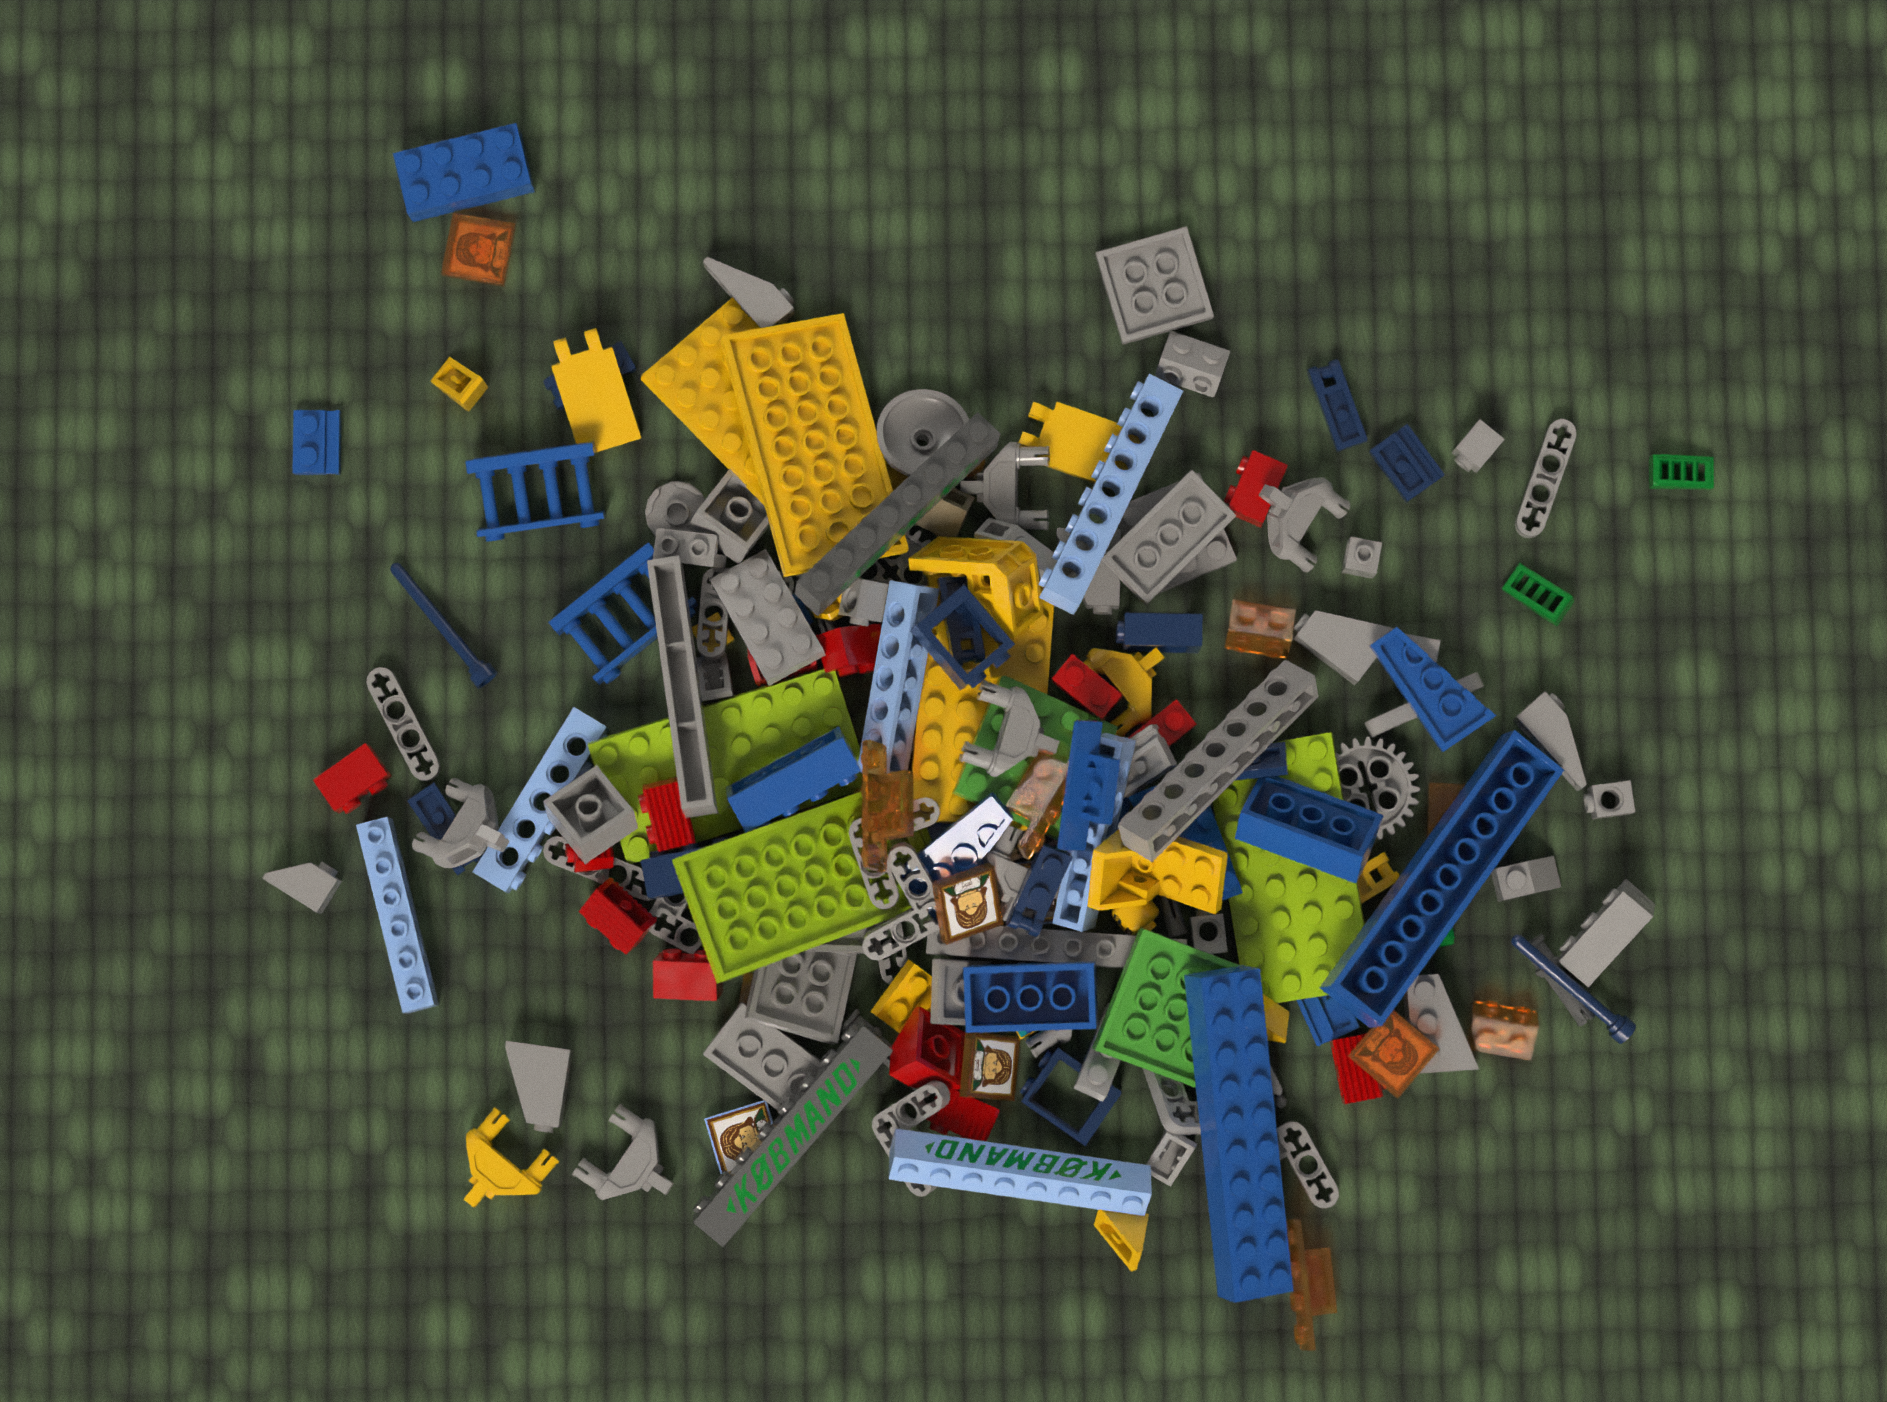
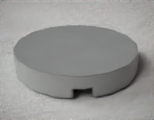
(673, 506)

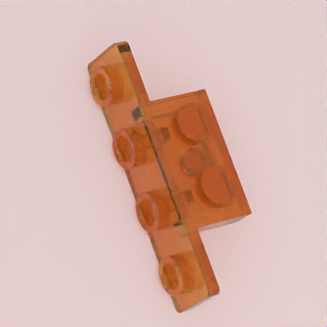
(1039, 800)
(885, 805)
(1312, 1284)

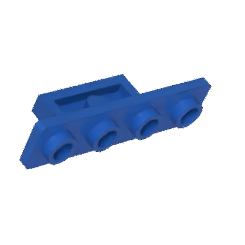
(1089, 786)

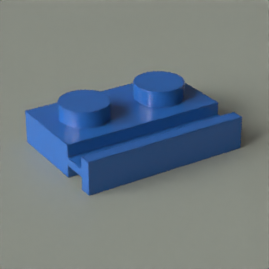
(316, 442)
(1327, 1018)

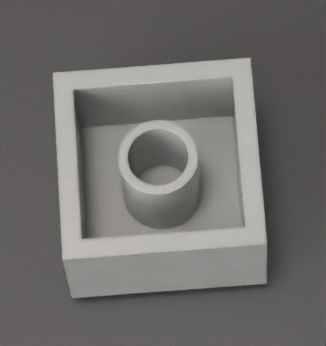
(733, 516)
(590, 814)

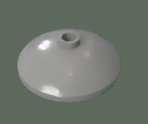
(917, 417)

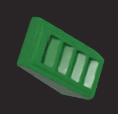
(1655, 472)
(1555, 592)

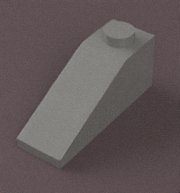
(755, 296)
(1551, 733)

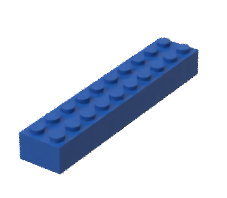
(1441, 879)
(1238, 1133)

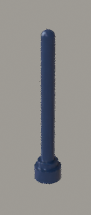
(480, 672)
(1619, 1026)

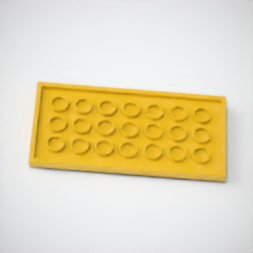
(700, 393)
(808, 435)
(953, 716)

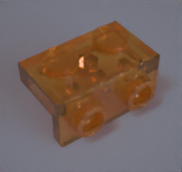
(1260, 629)
(1503, 1030)

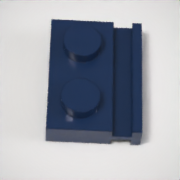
(1406, 463)

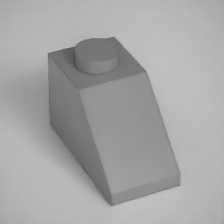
(1525, 878)
(307, 884)

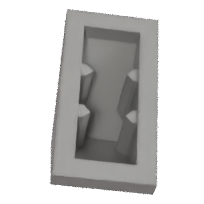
(714, 679)
(1170, 1156)

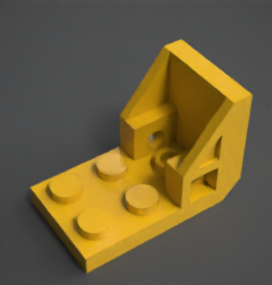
(1012, 569)
(1181, 872)

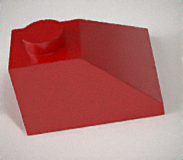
(927, 1052)

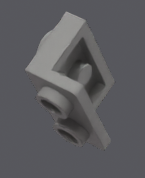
(1192, 364)

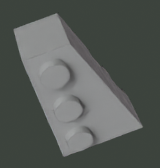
(1606, 932)
(1432, 1014)

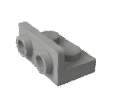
(690, 546)

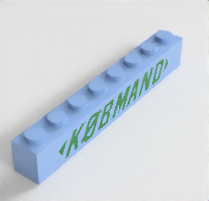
(1020, 1172)

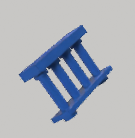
(516, 466)
(594, 602)

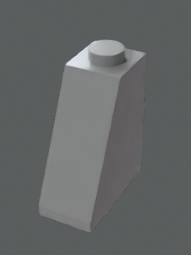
(1104, 588)
(1340, 642)
(541, 1082)

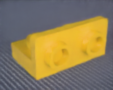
(905, 993)

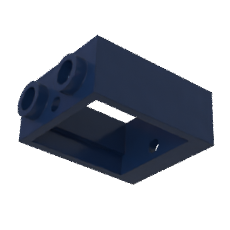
(1162, 630)
(940, 654)
(1094, 1119)

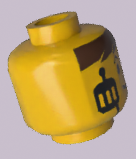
(1134, 917)

